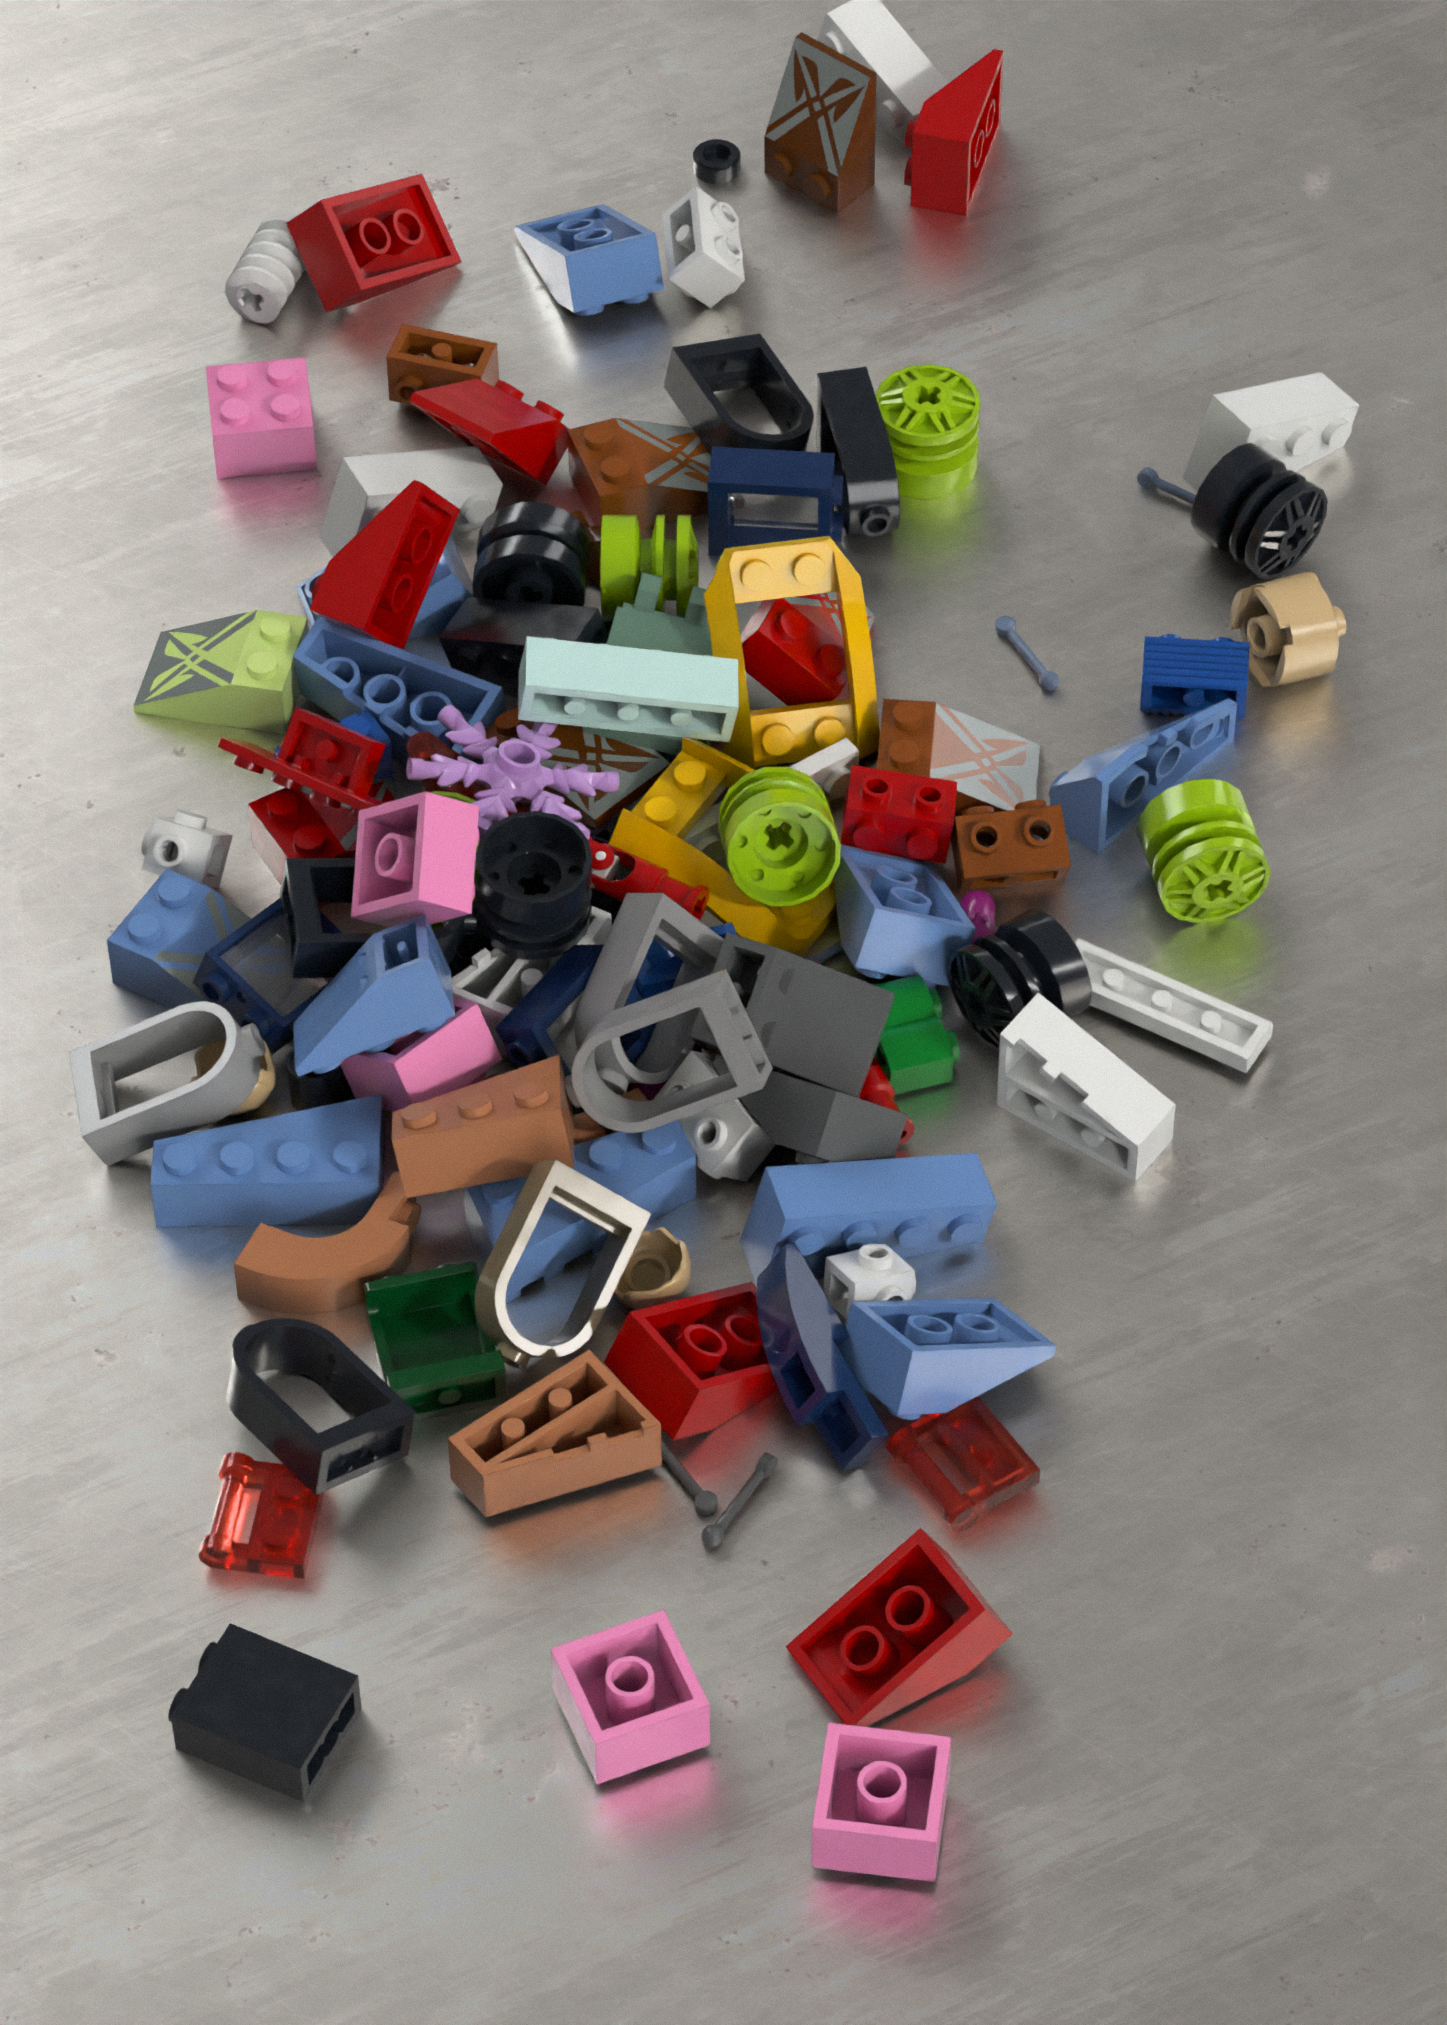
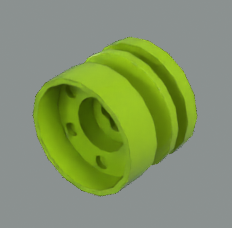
(931, 429)
(628, 556)
(1203, 850)
(784, 862)

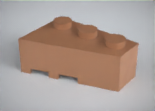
(485, 1131)
(555, 1439)

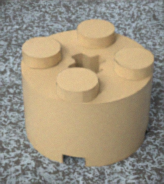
(1288, 629)

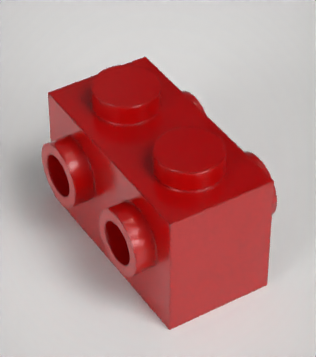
(898, 814)

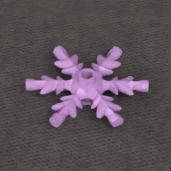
(510, 771)

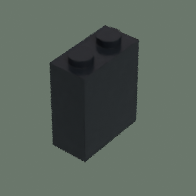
(265, 1711)

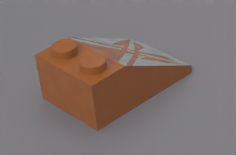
(639, 470)
(949, 745)

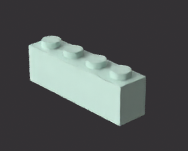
(628, 689)

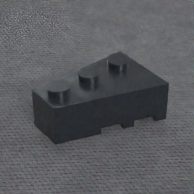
(490, 635)

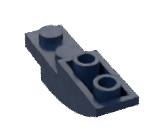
(803, 1354)

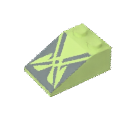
(227, 672)

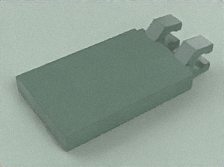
(650, 629)

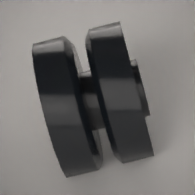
(532, 556)

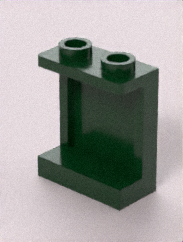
(433, 1342)

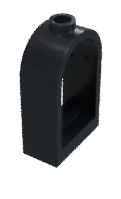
(730, 364)
(855, 431)
(331, 881)
(341, 1453)

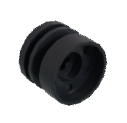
(1258, 511)
(534, 885)
(1007, 969)

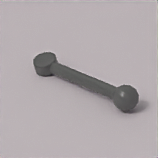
(705, 1501)
(714, 1534)

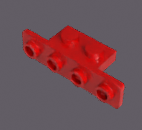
(319, 755)

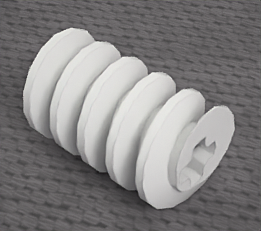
(265, 272)

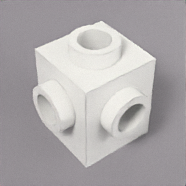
(186, 848)
(867, 1275)

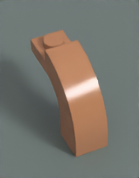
(328, 1272)

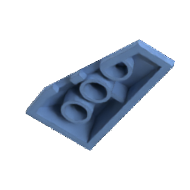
(1115, 785)

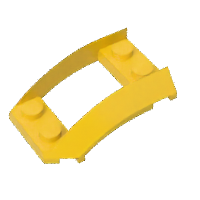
(783, 572)
(670, 812)

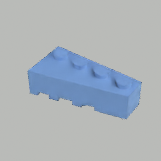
(400, 689)
(645, 1168)
(274, 1170)
(841, 1206)

